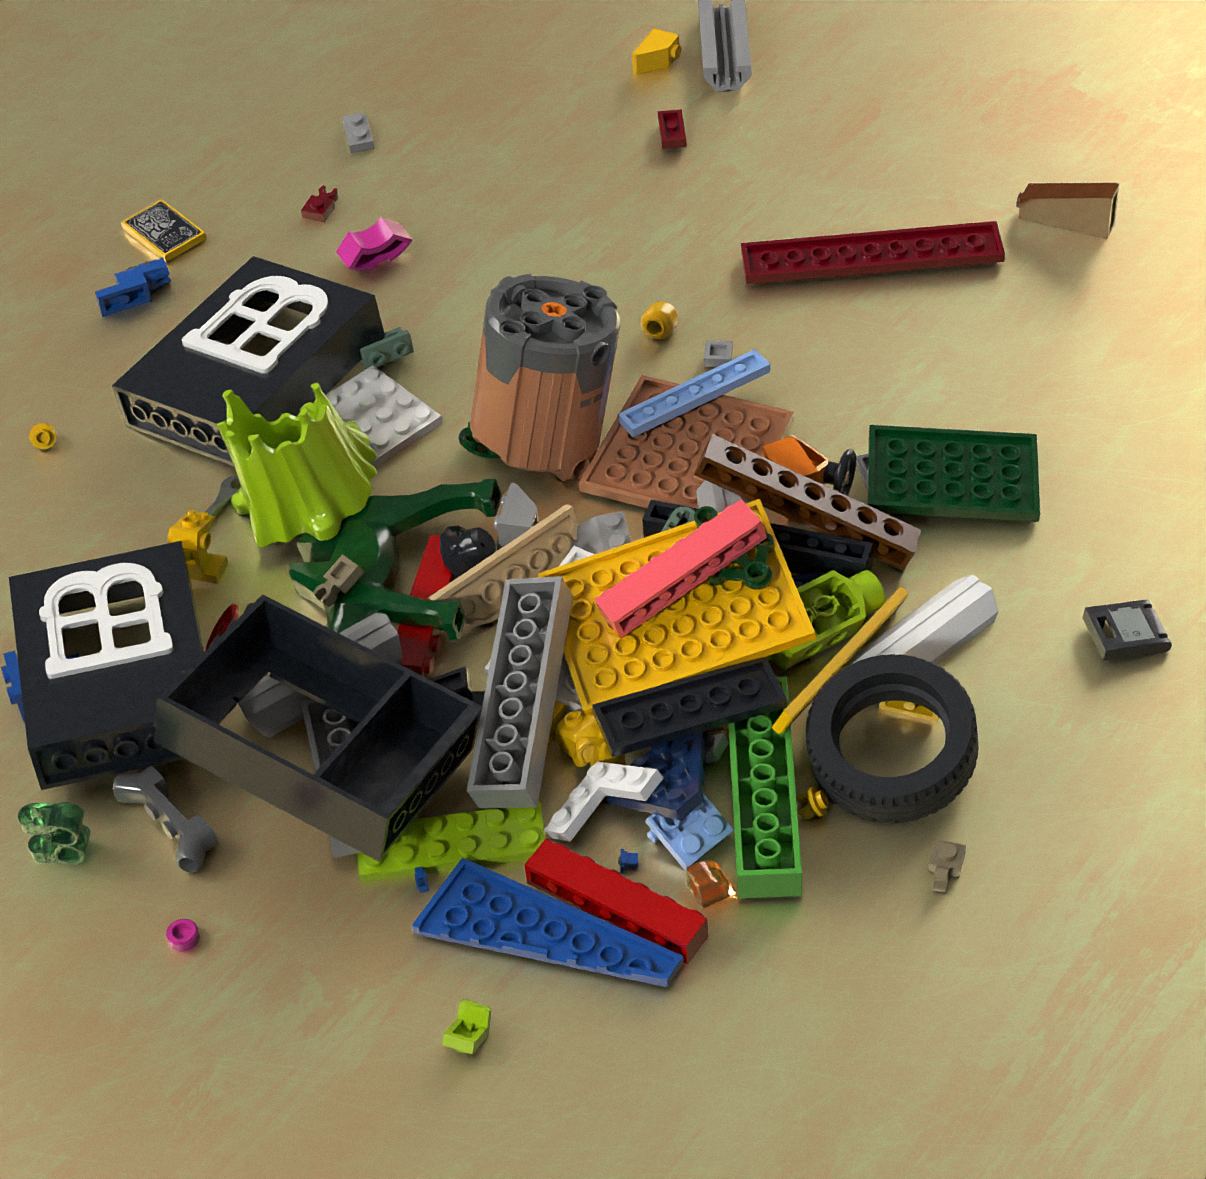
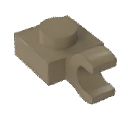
(945, 861)

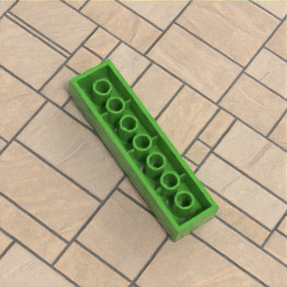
(765, 807)

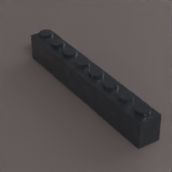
(802, 549)

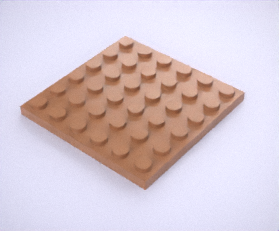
(664, 459)

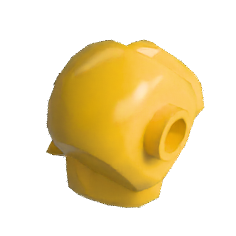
(583, 741)

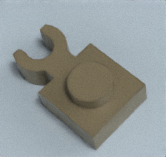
(339, 578)

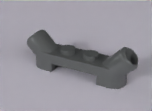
(193, 835)

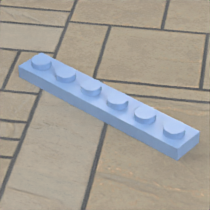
(693, 393)

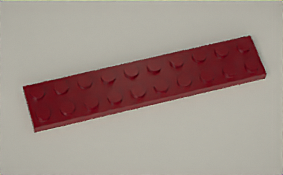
(872, 252)

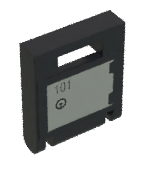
(1134, 629)

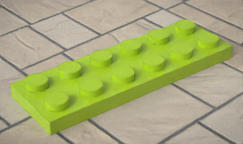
(442, 841)

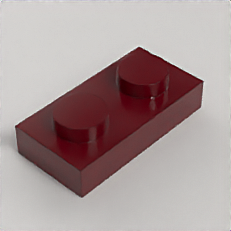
(672, 129)

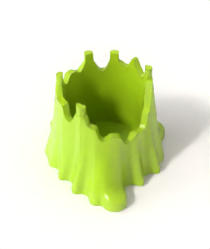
(298, 469)

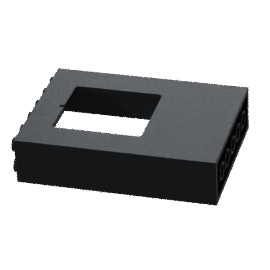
(376, 779)

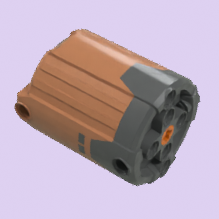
(545, 373)

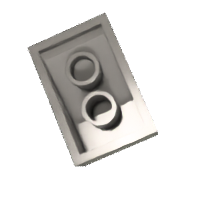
(602, 533)

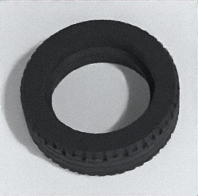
(882, 680)

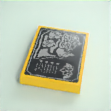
(164, 230)

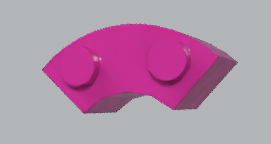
(374, 245)

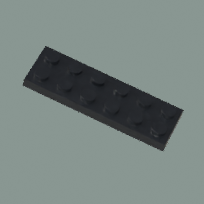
(689, 706)

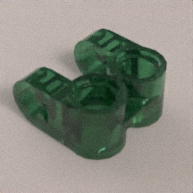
(58, 827)

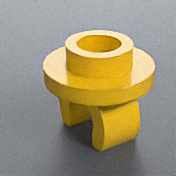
(42, 436)
(814, 802)

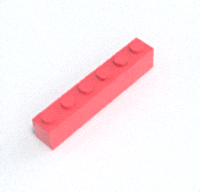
(680, 568)

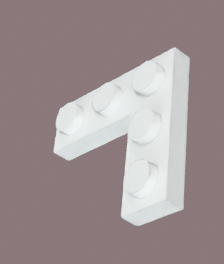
(600, 781)

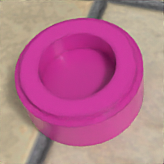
(183, 935)

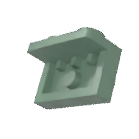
(393, 346)

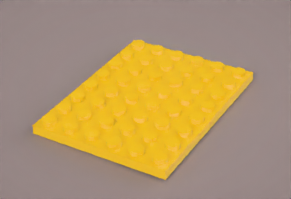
(689, 637)

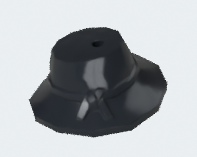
(465, 548)

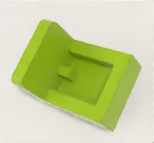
(469, 1028)

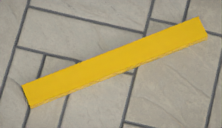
(842, 658)

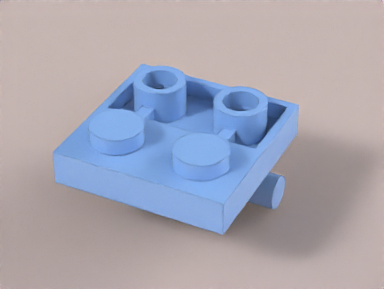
(693, 835)

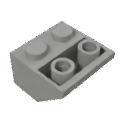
(516, 515)

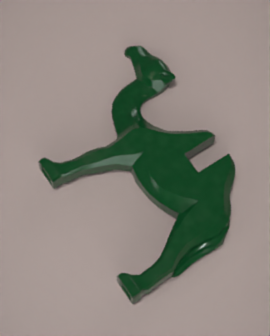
(371, 543)

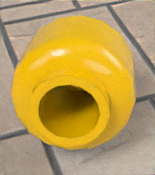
(659, 320)

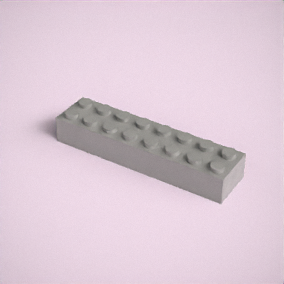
(520, 693)

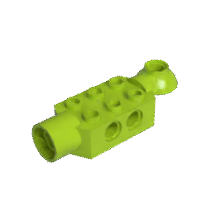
(835, 611)

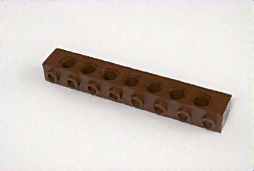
(806, 501)

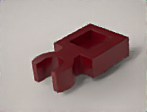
(320, 207)

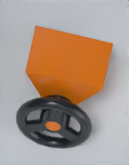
(810, 463)

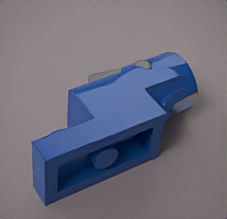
(133, 287)

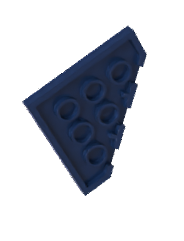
(682, 773)

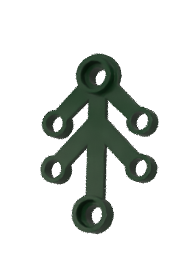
(750, 568)

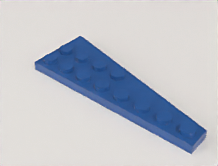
(511, 918)

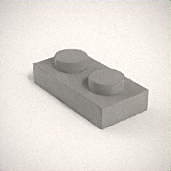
(358, 132)

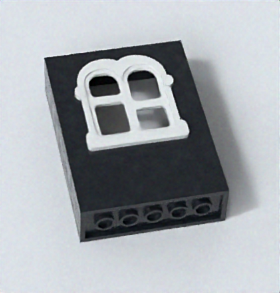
(182, 379)
(100, 709)

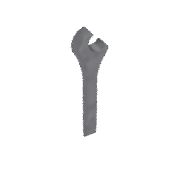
(225, 494)

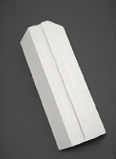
(939, 624)

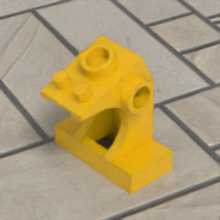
(195, 539)

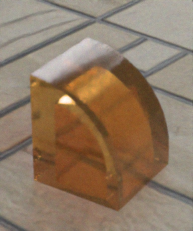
(708, 883)

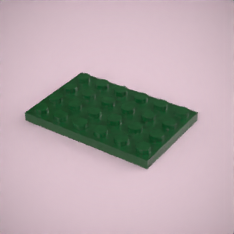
(953, 473)

